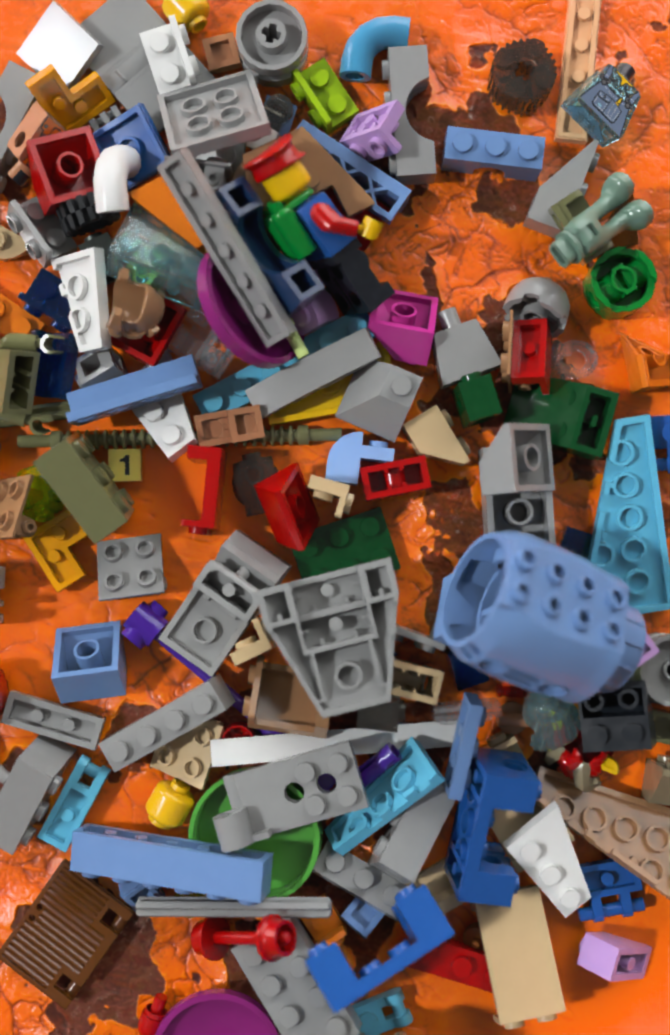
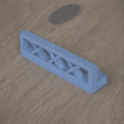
(368, 176)
(133, 390)

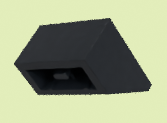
(618, 719)

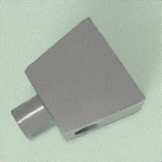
(461, 349)

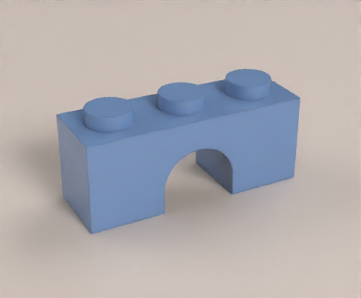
(512, 153)

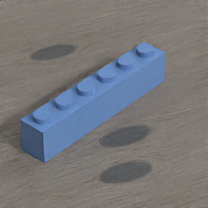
(171, 863)

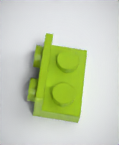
(324, 96)

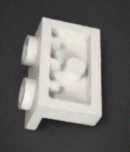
(169, 57)

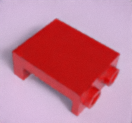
(213, 489)

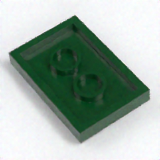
(347, 544)

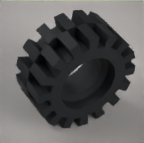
(80, 217)

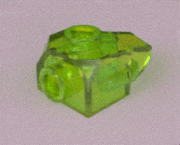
(42, 500)

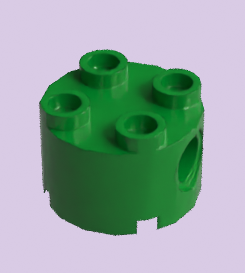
(619, 283)

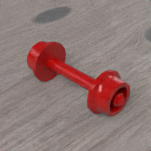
(273, 938)

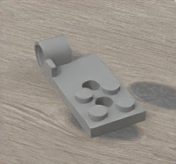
(264, 808)

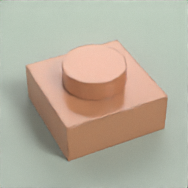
(221, 53)

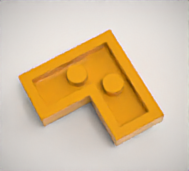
(70, 106)
(53, 551)

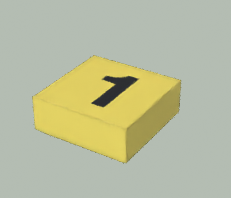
(126, 464)

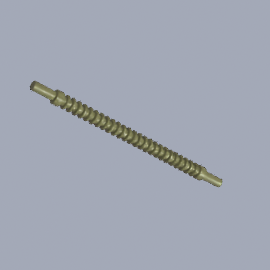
(302, 435)

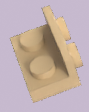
(327, 489)
(252, 646)

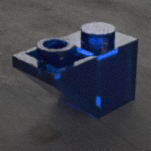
(462, 673)

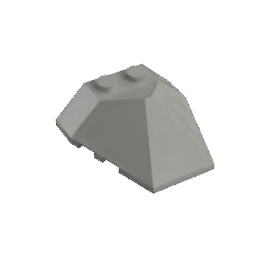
(337, 633)

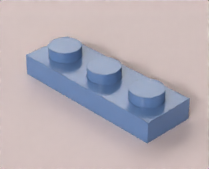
(464, 746)

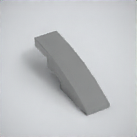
(314, 372)

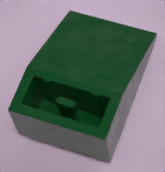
(575, 412)

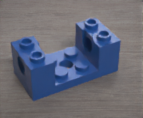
(478, 867)
(424, 927)

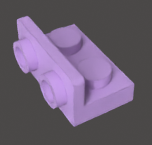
(372, 131)

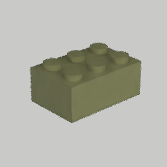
(85, 486)

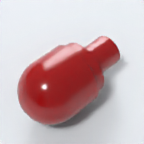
(152, 1015)

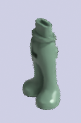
(584, 232)

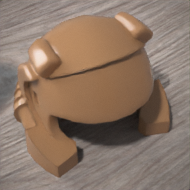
(135, 308)

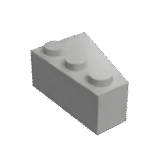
(28, 788)
(411, 836)

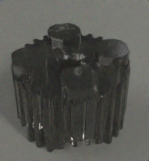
(514, 63)

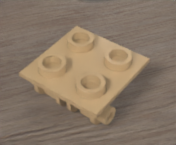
(189, 754)

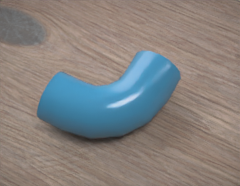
(370, 40)

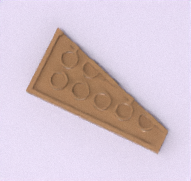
(615, 823)

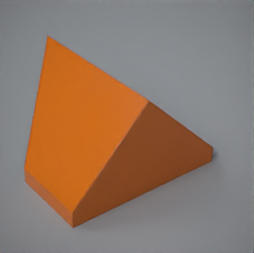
(645, 365)

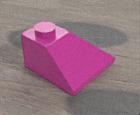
(406, 326)

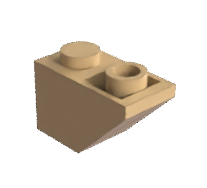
(434, 438)

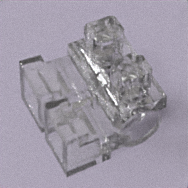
(201, 341)

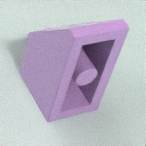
(613, 956)

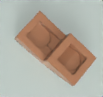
(229, 426)

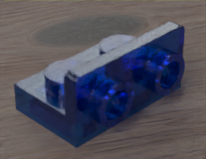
(46, 299)
(56, 371)

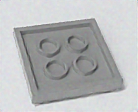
(214, 114)

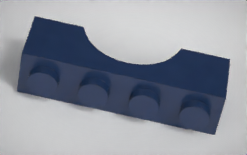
(290, 279)

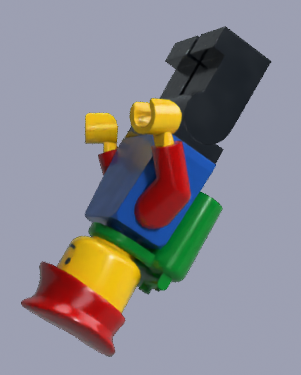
(316, 230)

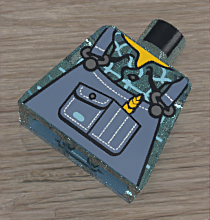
(605, 103)

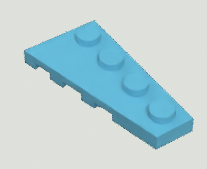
(387, 797)

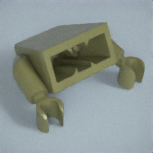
(18, 378)

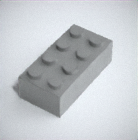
(519, 512)
(292, 993)

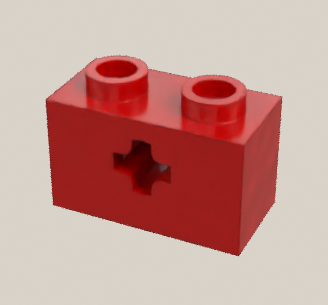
(395, 478)

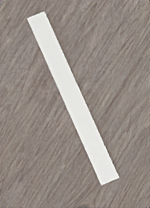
(364, 741)

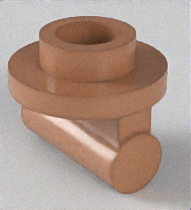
(511, 719)

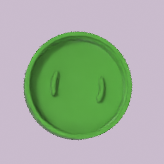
(293, 850)

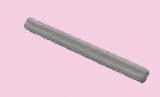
(204, 907)

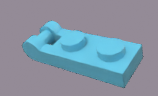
(73, 804)
(372, 1015)

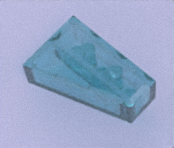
(156, 257)

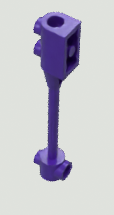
(147, 625)

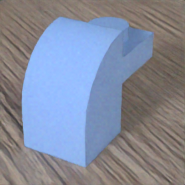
(348, 451)

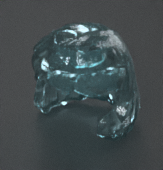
(552, 720)

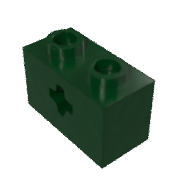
(476, 399)

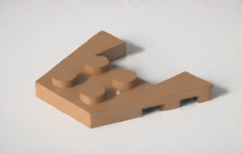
(324, 175)

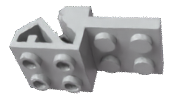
(223, 602)

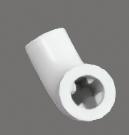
(110, 178)

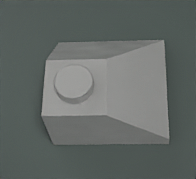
(379, 399)
(518, 461)

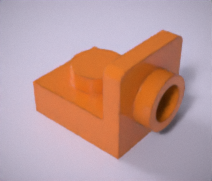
(329, 929)

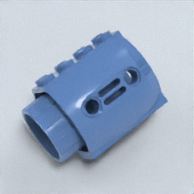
(540, 618)

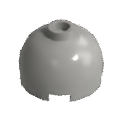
(539, 299)

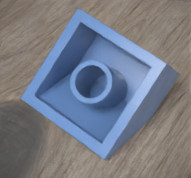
(89, 662)

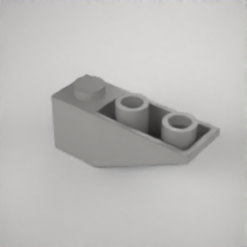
(559, 186)

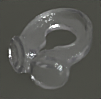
(568, 371)

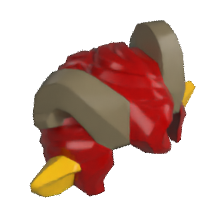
(581, 766)

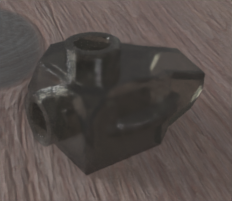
(248, 473)

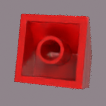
(62, 166)

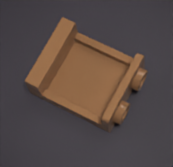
(281, 702)

